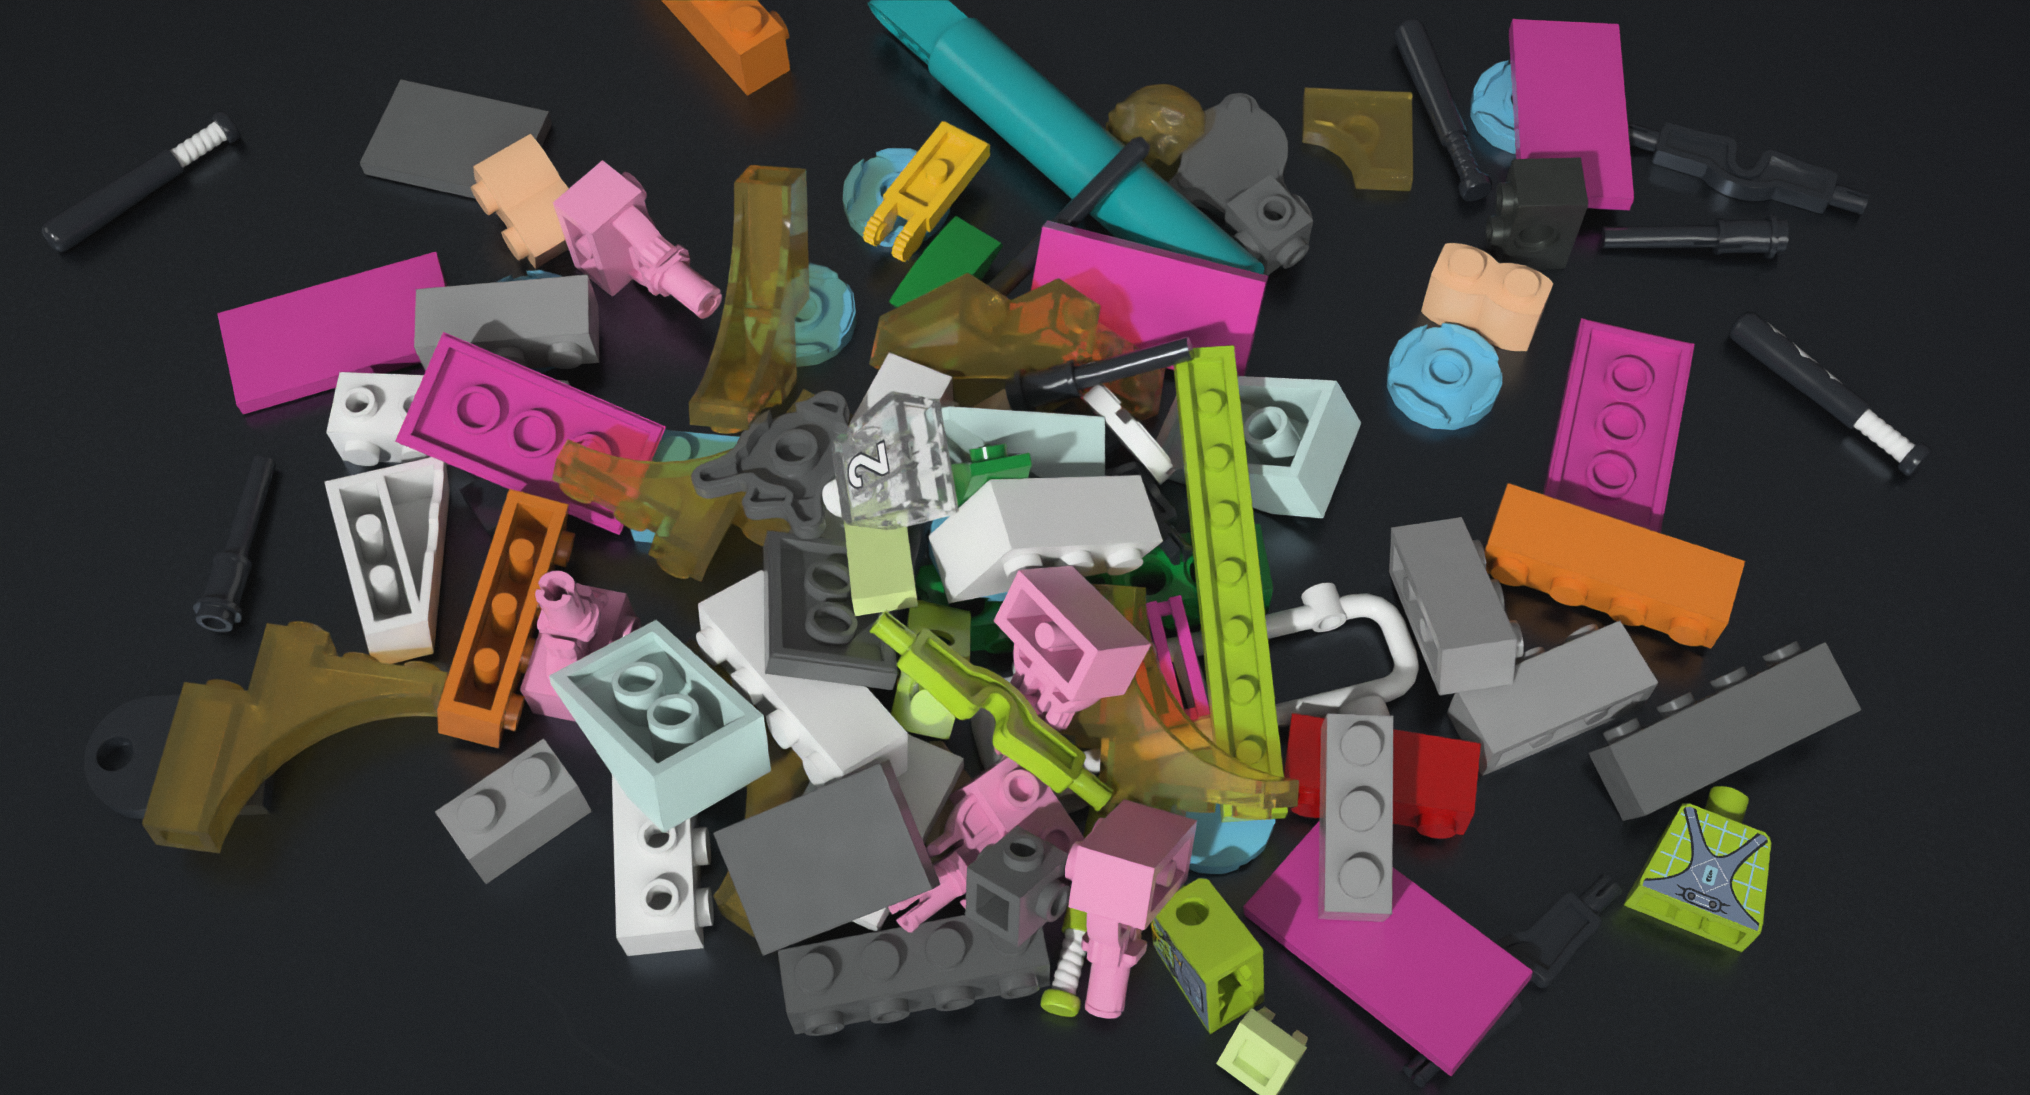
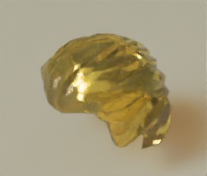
(1163, 117)

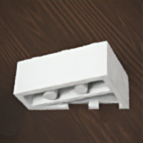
(1043, 523)
(394, 551)

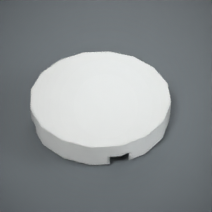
(1130, 433)

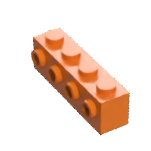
(739, 37)
(1612, 567)
(502, 621)

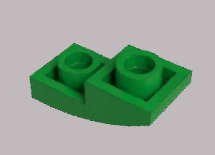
(951, 254)
(986, 464)

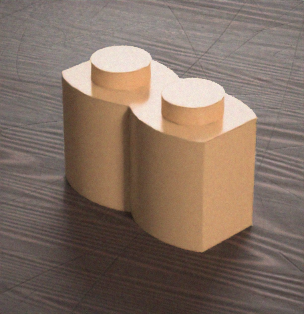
(521, 189)
(1486, 296)

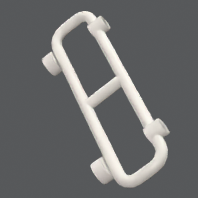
(1321, 612)

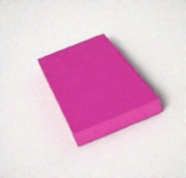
(1573, 102)
(1154, 292)
(308, 336)
(514, 423)
(1619, 423)
(1414, 972)

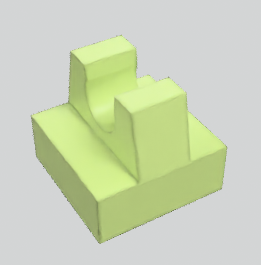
(1262, 1053)

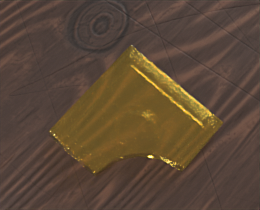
(1366, 131)

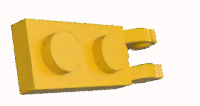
(927, 188)

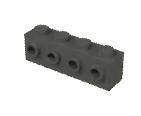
(1724, 730)
(902, 972)

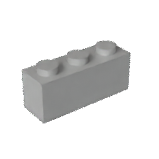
(521, 320)
(1454, 606)
(1555, 696)
(1356, 818)

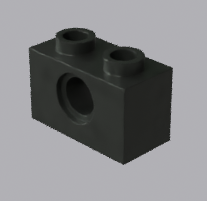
(1538, 212)

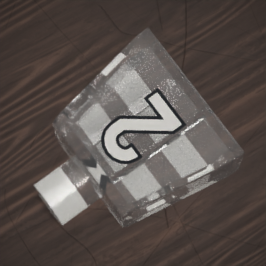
(893, 466)

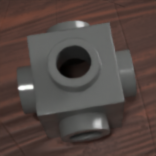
(1270, 224)
(1017, 886)

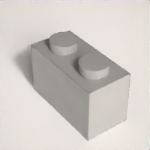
(514, 811)

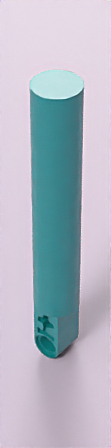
(1053, 130)

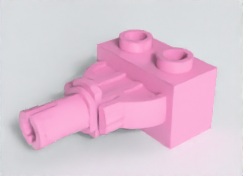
(618, 241)
(571, 626)
(1067, 643)
(983, 815)
(1122, 882)

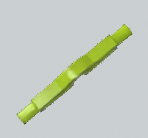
(967, 688)

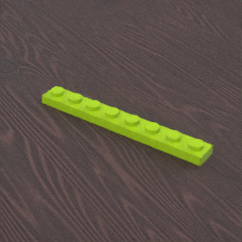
(1227, 564)

